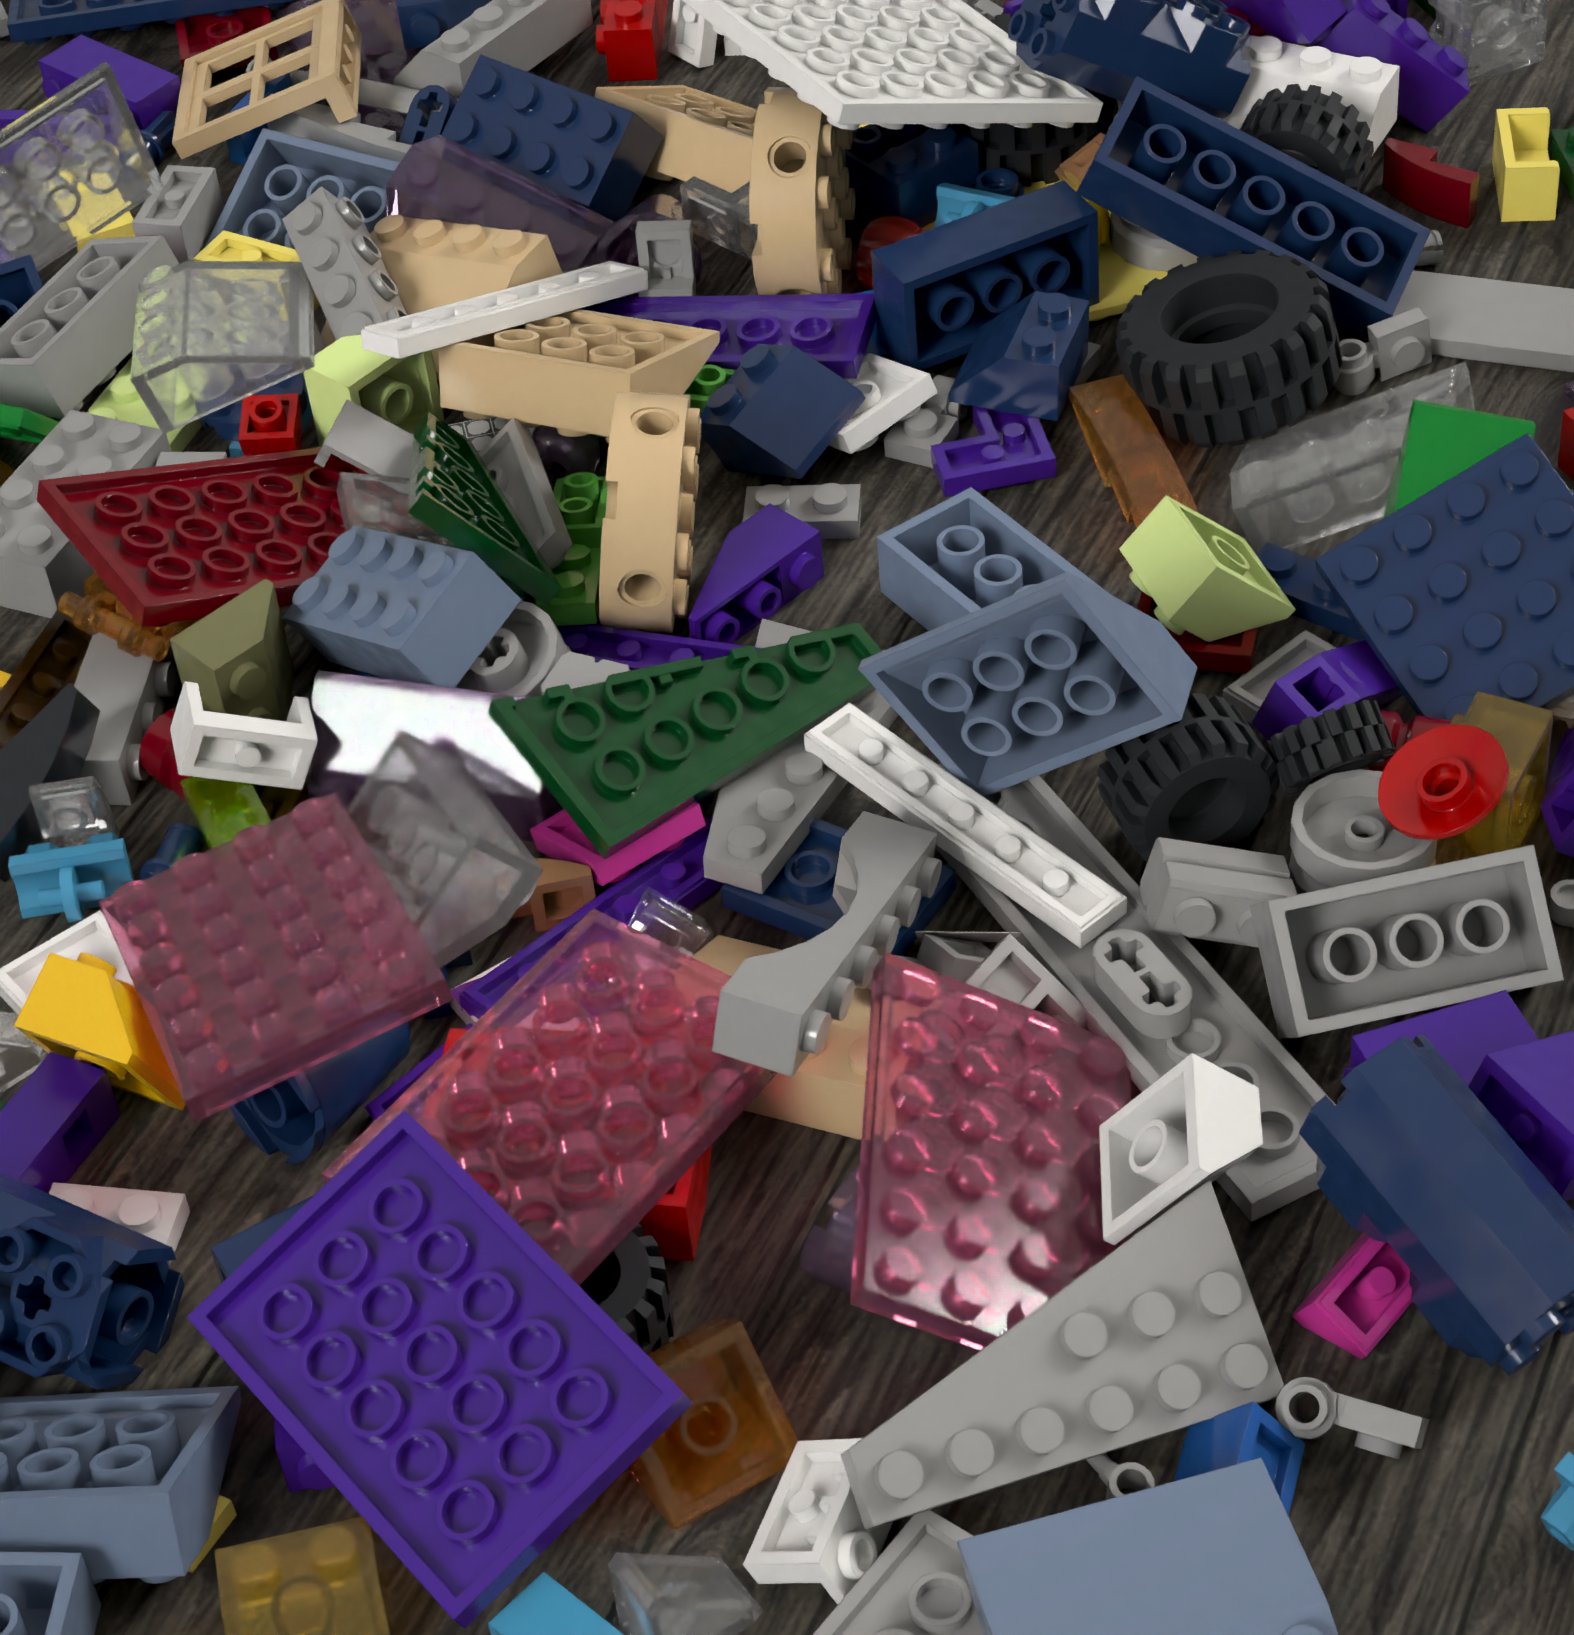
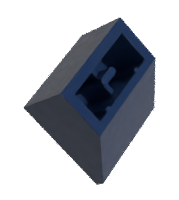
(902, 168)

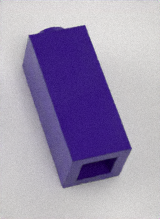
(55, 1121)

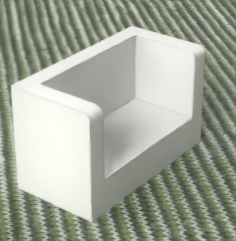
(242, 746)

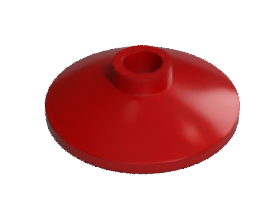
(1443, 782)

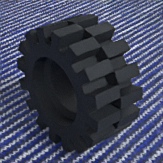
(1330, 744)

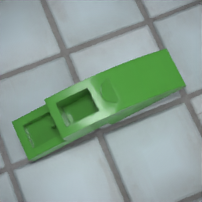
(583, 507)

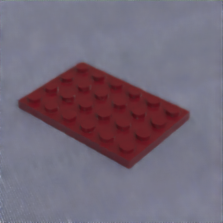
(201, 531)

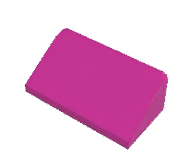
(1358, 1297)

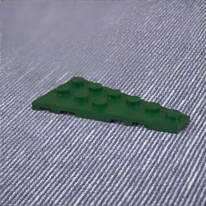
(464, 504)
(675, 731)

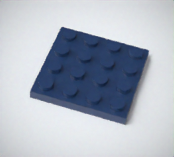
(1469, 586)

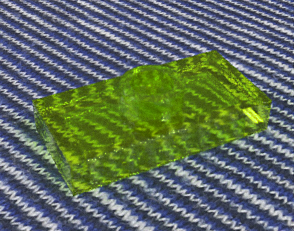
(223, 807)

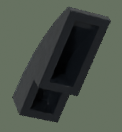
(43, 752)

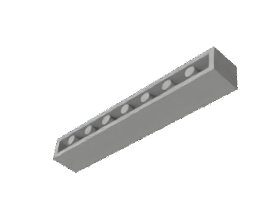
(128, 694)

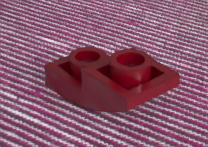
(1429, 186)

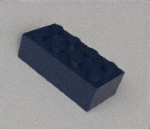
(554, 136)
(962, 274)

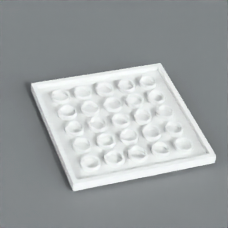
(898, 62)

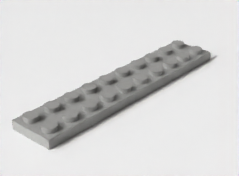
(1221, 1023)

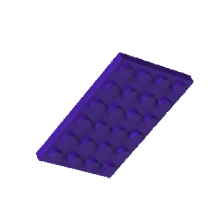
(438, 1366)

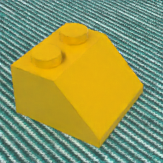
(101, 1021)

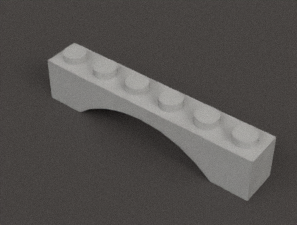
(785, 1000)

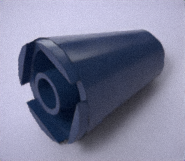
(316, 1103)

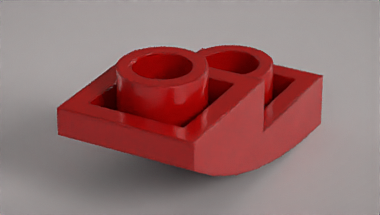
(270, 424)

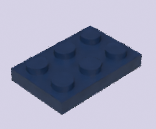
(803, 891)

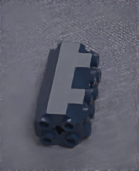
(1105, 44)
(1454, 1197)
(79, 1290)

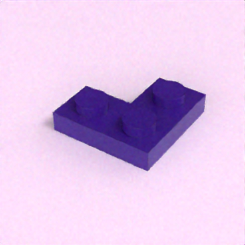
(1006, 453)

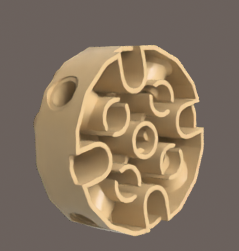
(799, 197)
(649, 511)

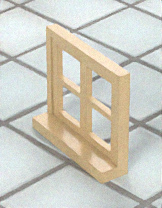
(332, 75)

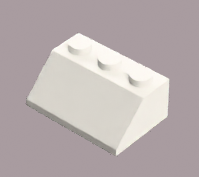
(1360, 80)

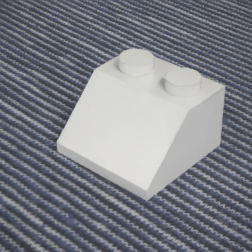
(1172, 1141)

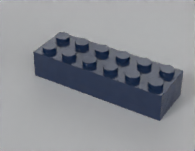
(1230, 192)

